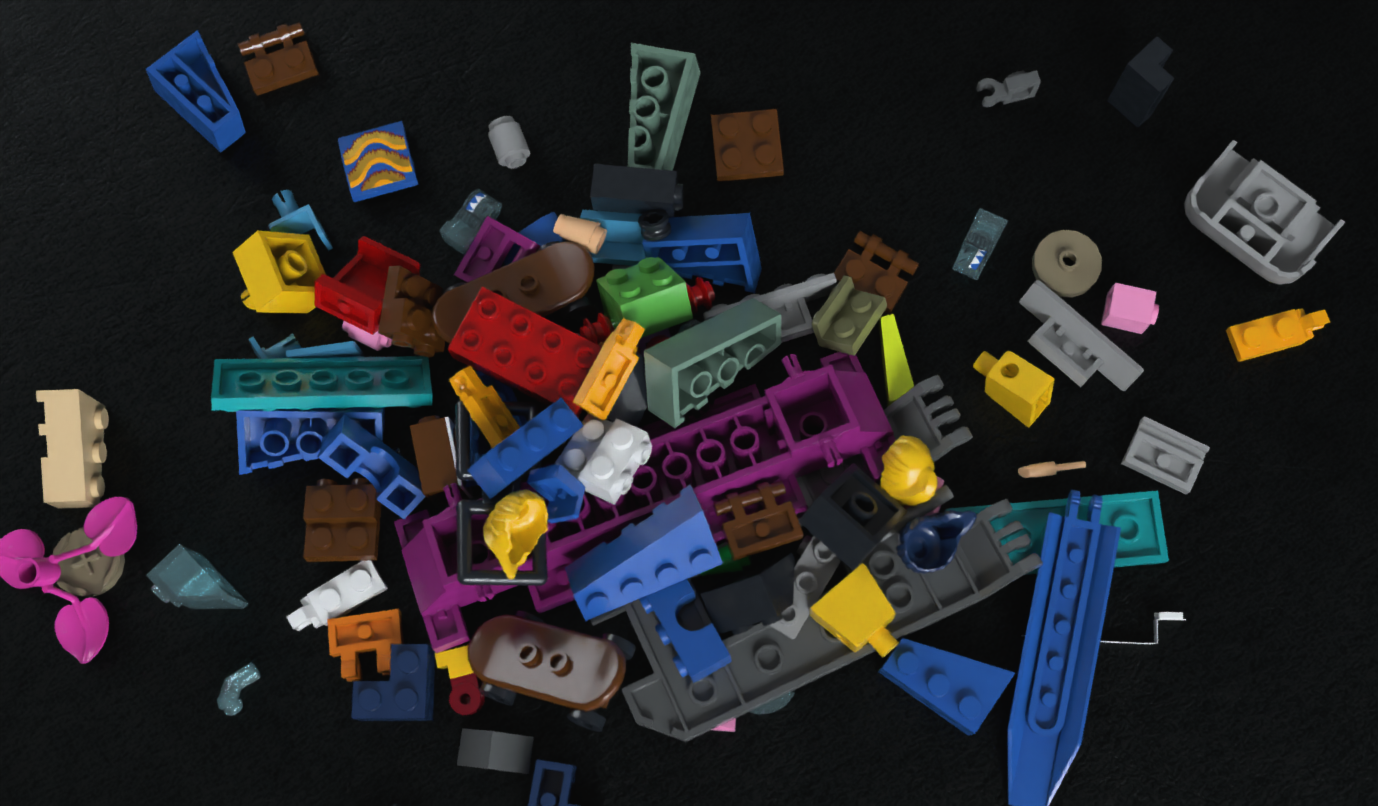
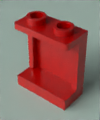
(360, 286)

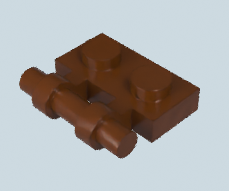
(279, 67)
(871, 277)
(762, 529)

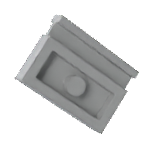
(1165, 455)

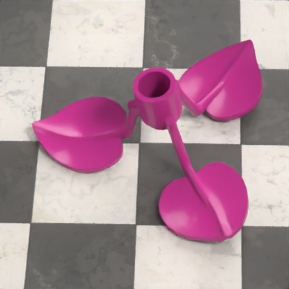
(84, 624)

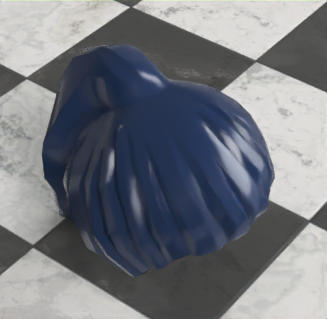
(932, 540)

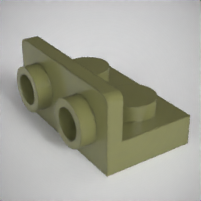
(847, 317)

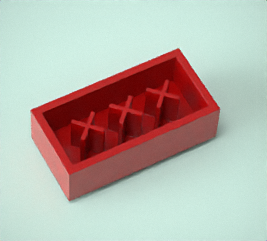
(523, 350)

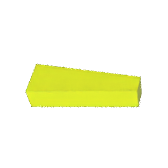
(895, 365)

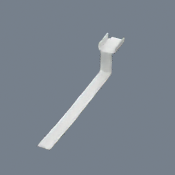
(1158, 616)

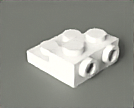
(606, 456)

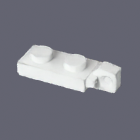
(339, 596)

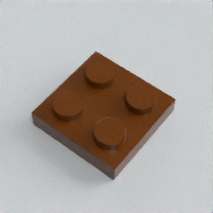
(747, 145)

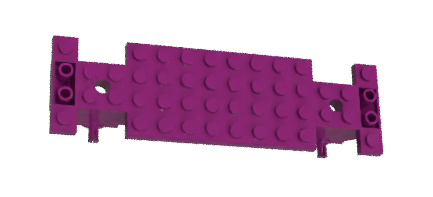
(723, 451)

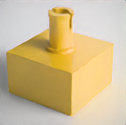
(279, 272)

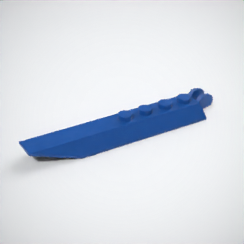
(1059, 651)

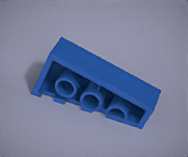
(294, 434)

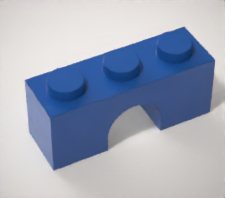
(525, 448)
(353, 449)
(697, 651)

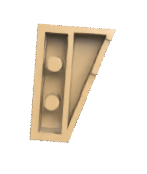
(74, 448)

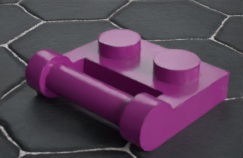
(491, 249)

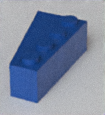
(645, 557)

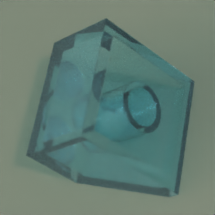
(193, 581)

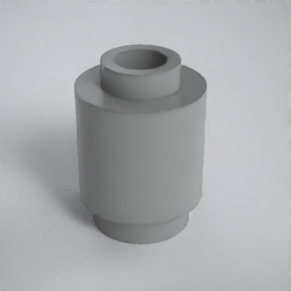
(508, 142)

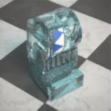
(469, 219)
(979, 243)

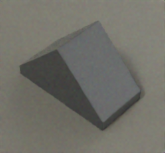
(495, 750)

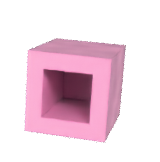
(1130, 308)

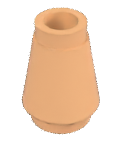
(581, 231)

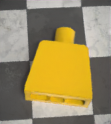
(1016, 385)
(857, 613)

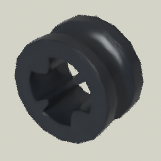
(654, 225)

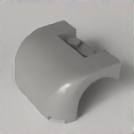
(1259, 217)

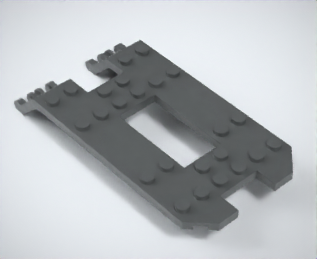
(772, 664)

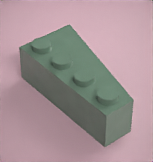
(659, 104)
(707, 356)

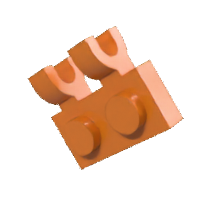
(364, 634)

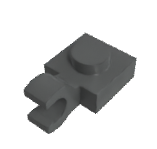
(1014, 88)

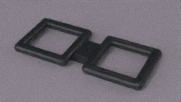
(465, 508)

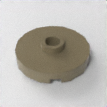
(1064, 279)

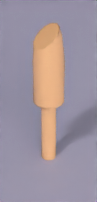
(1048, 468)

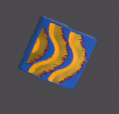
(377, 161)

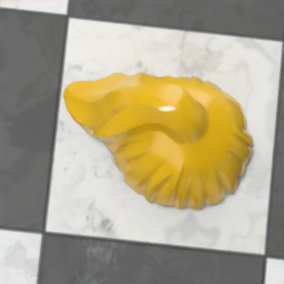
(908, 472)
(515, 528)

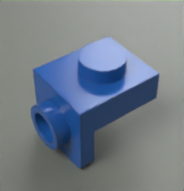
(561, 491)

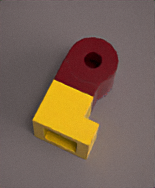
(465, 684)

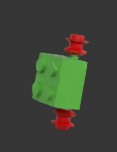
(647, 295)

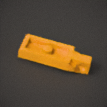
(1274, 332)
(610, 370)
(484, 406)

